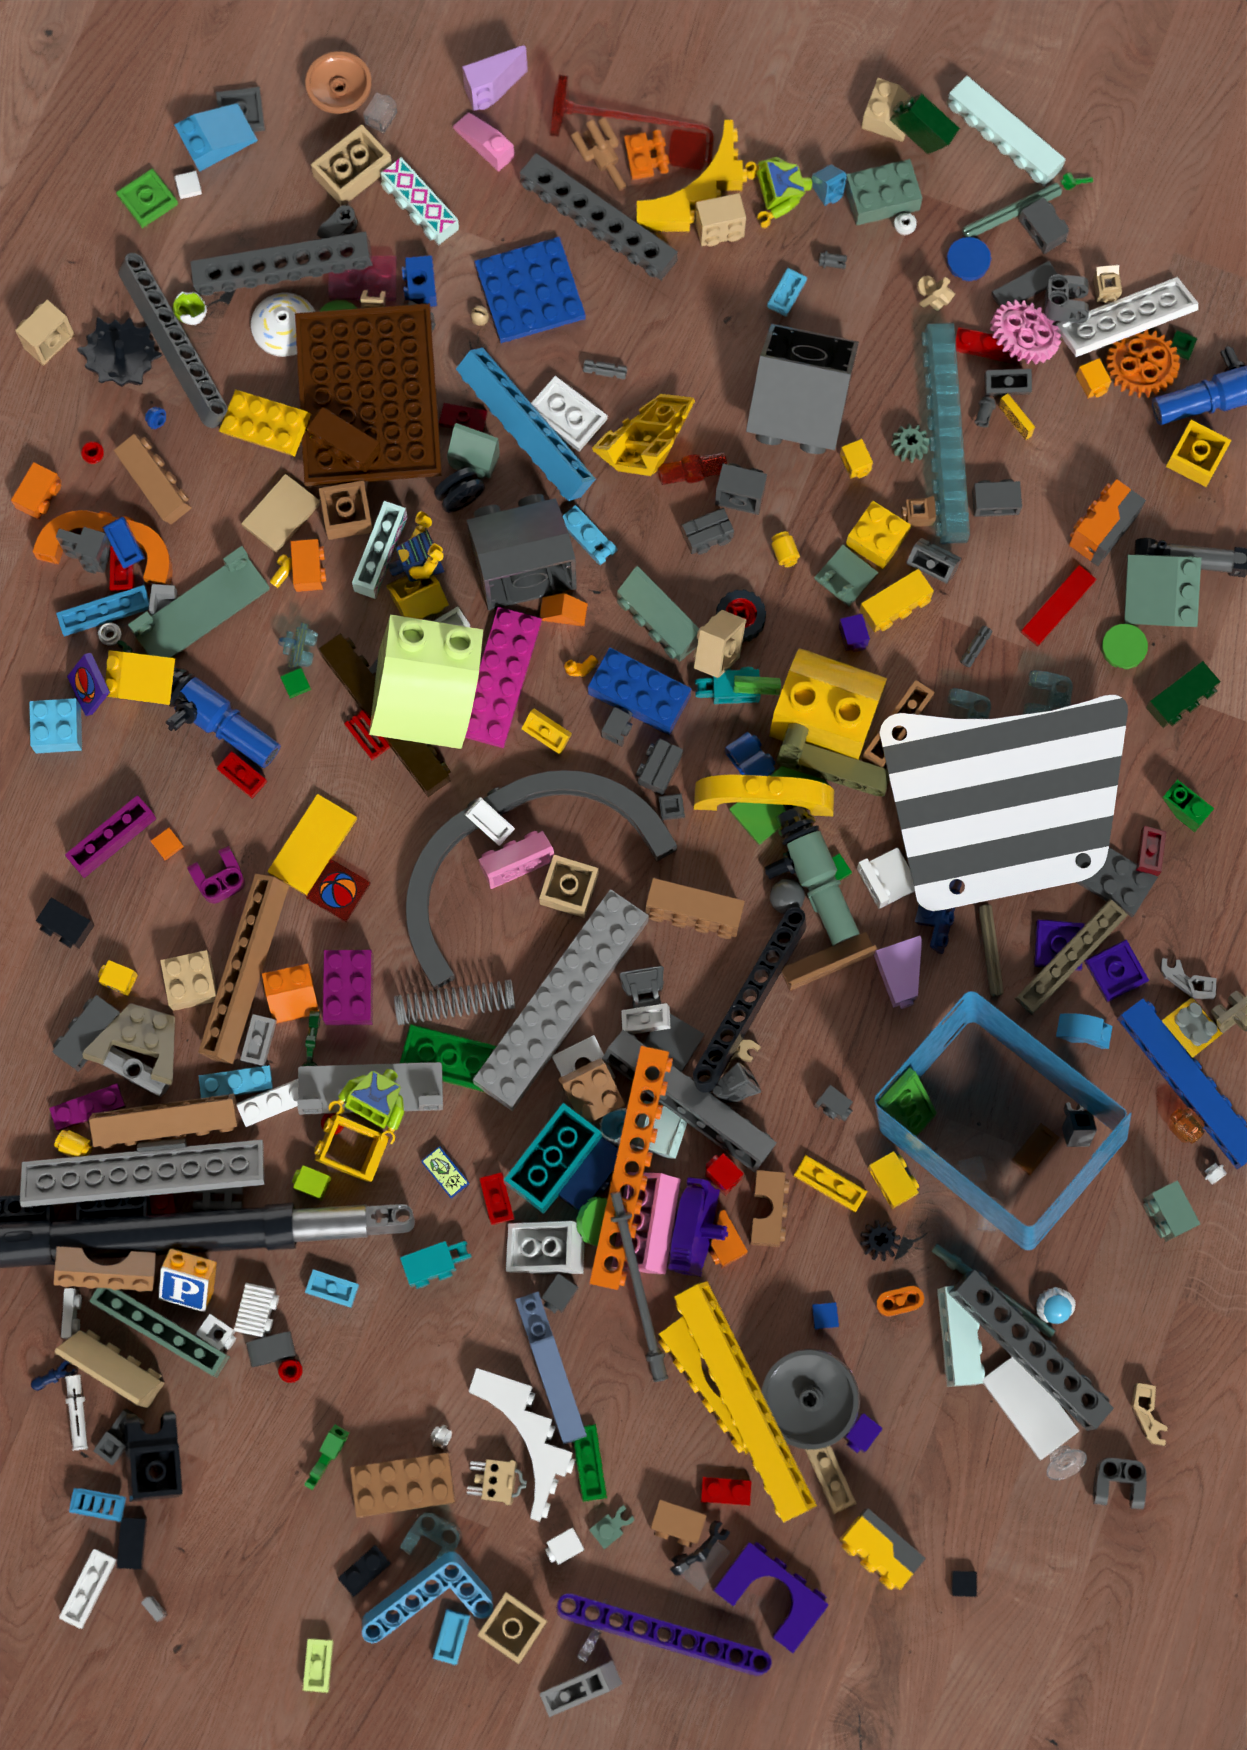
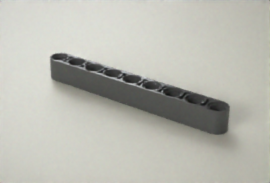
(172, 340)

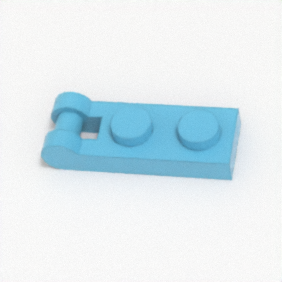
(588, 535)

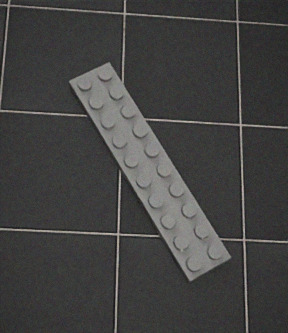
(142, 1173)

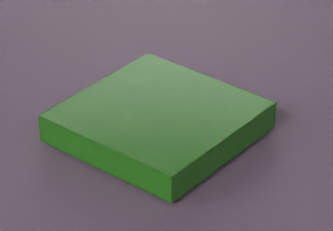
(147, 198)

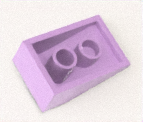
(492, 77)

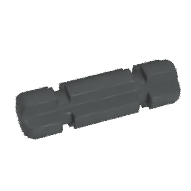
(605, 369)
(976, 646)

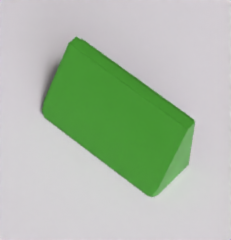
(757, 685)

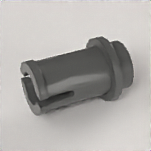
(831, 260)
(985, 410)

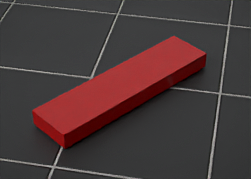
(1058, 605)

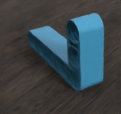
(427, 1593)

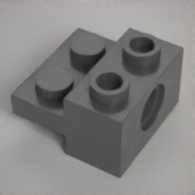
(90, 548)

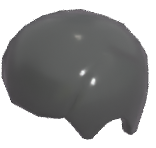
(786, 894)

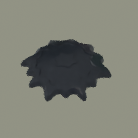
(119, 352)

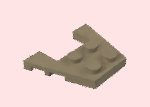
(142, 1032)

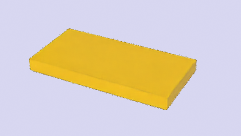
(312, 844)

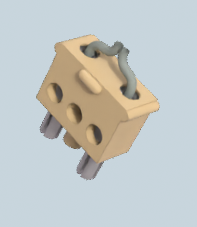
(505, 1481)

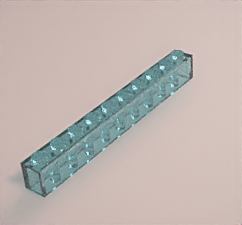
(946, 433)

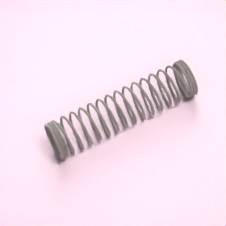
(508, 1003)

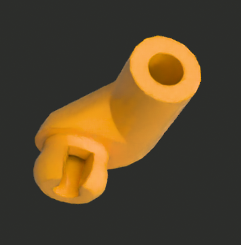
(580, 669)

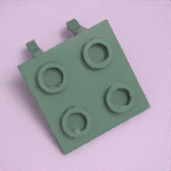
(846, 575)

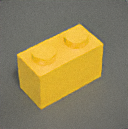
(893, 1179)

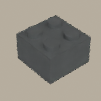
(741, 488)

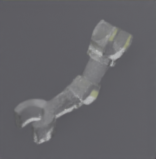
(591, 1640)

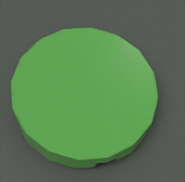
(1124, 646)
(591, 1219)

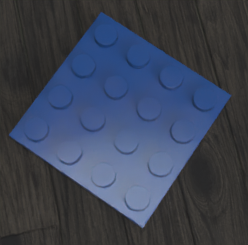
(530, 290)

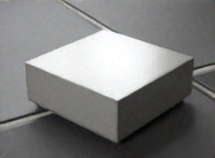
(154, 1608)

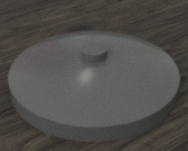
(812, 1398)

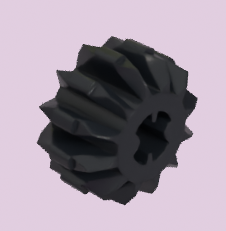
(874, 1233)

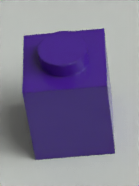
(854, 633)
(862, 1434)

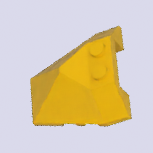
(647, 438)

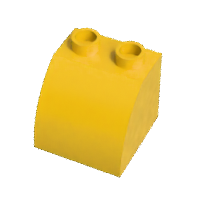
(829, 700)

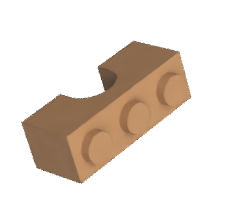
(771, 1187)

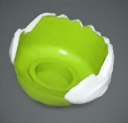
(189, 308)

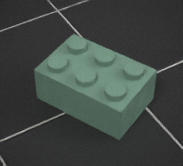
(883, 192)

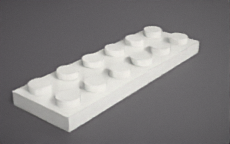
(1128, 316)

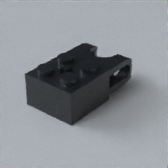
(154, 1451)

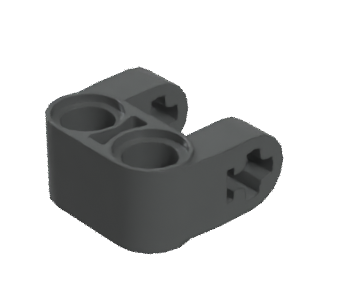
(1056, 297)
(1137, 1486)

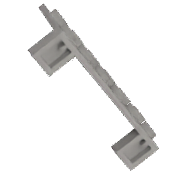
(322, 1084)

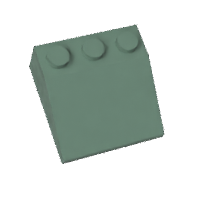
(1162, 590)

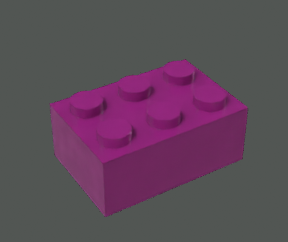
(348, 987)

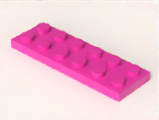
(502, 676)

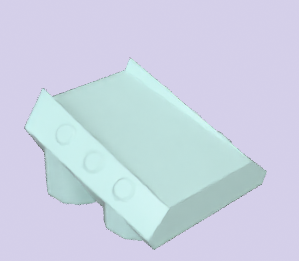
(669, 1134)

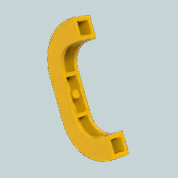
(765, 790)

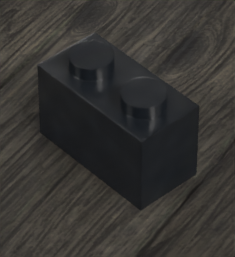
(64, 923)

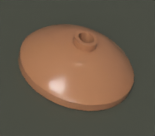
(334, 72)

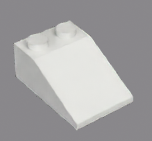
(545, 1248)

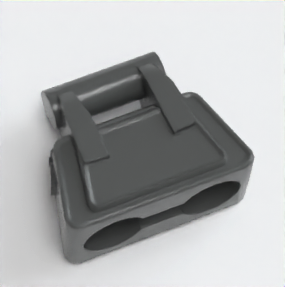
(643, 982)
(736, 1085)

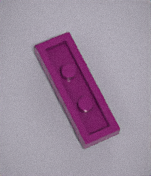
(81, 1108)

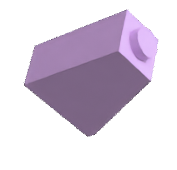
(900, 970)

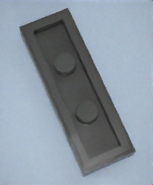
(1025, 285)

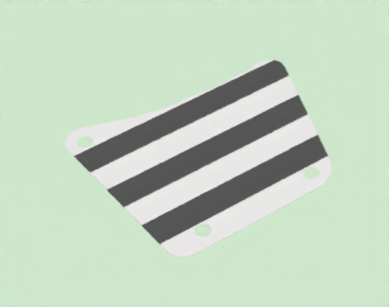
(1005, 798)

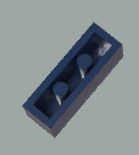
(591, 1175)

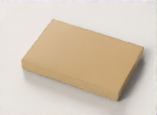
(281, 513)

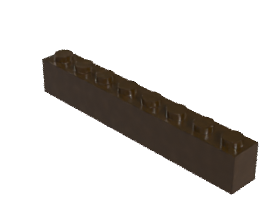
(360, 684)

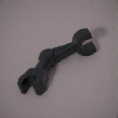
(683, 1561)

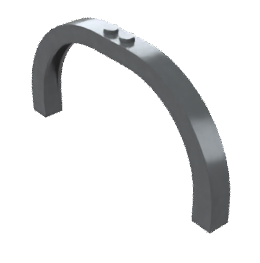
(502, 800)

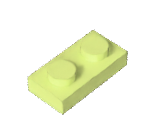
(318, 1665)

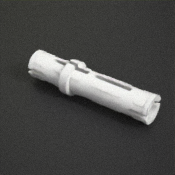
(74, 1382)

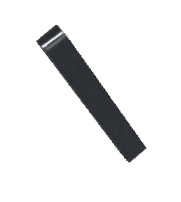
(750, 1009)

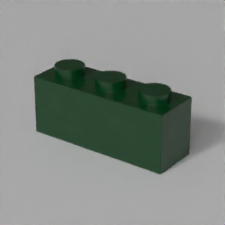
(1183, 695)

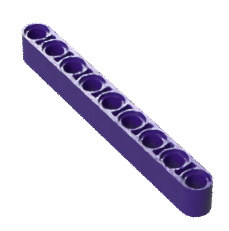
(676, 1632)

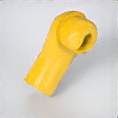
(282, 573)

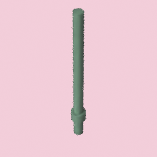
(954, 1262)

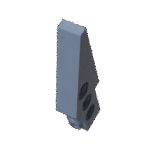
(551, 1368)

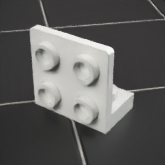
(887, 877)

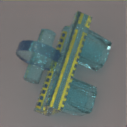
(301, 637)

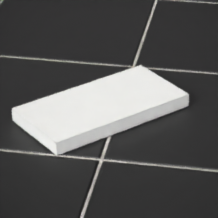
(1030, 1408)

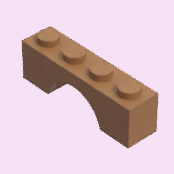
(75, 1269)

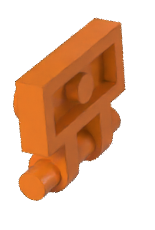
(639, 156)

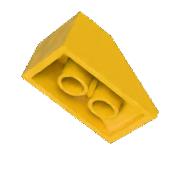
(139, 677)

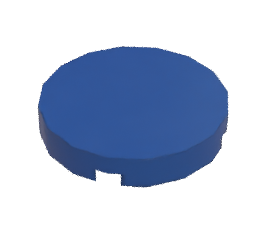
(968, 258)

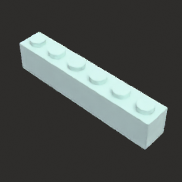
(1005, 131)

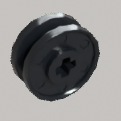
(459, 490)

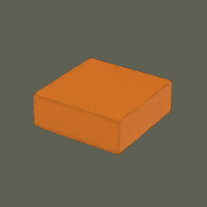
(167, 844)

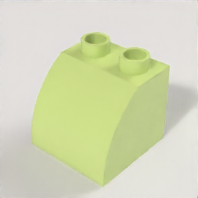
(425, 681)

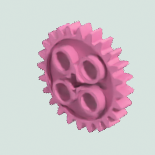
(1025, 332)

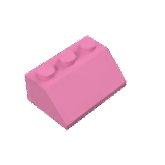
(516, 859)

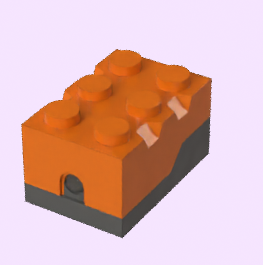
(1106, 521)

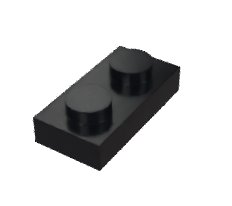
(364, 1570)

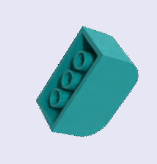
(553, 1158)

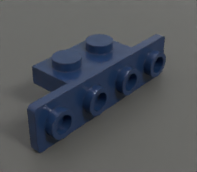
(940, 920)

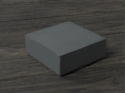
(671, 807)

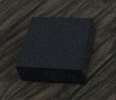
(964, 1583)

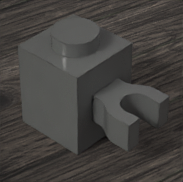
(1078, 1126)

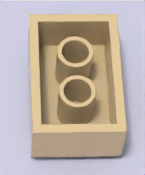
(351, 165)

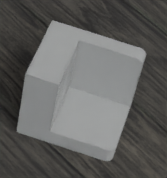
(161, 596)

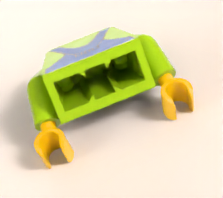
(780, 186)
(375, 1099)

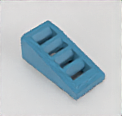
(78, 1499)

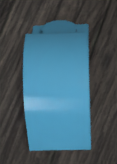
(1084, 1029)

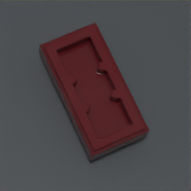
(464, 416)

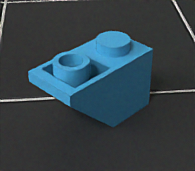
(829, 184)

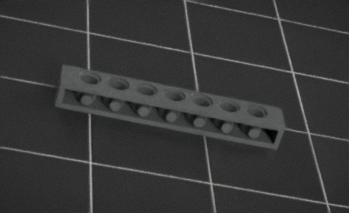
(540, 169)
(271, 258)
(1036, 1365)

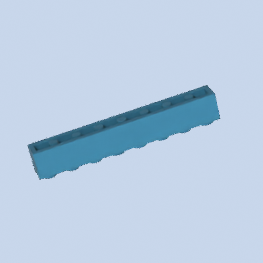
(525, 424)

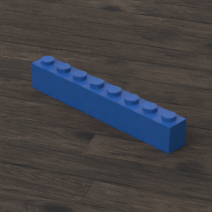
(1187, 1080)

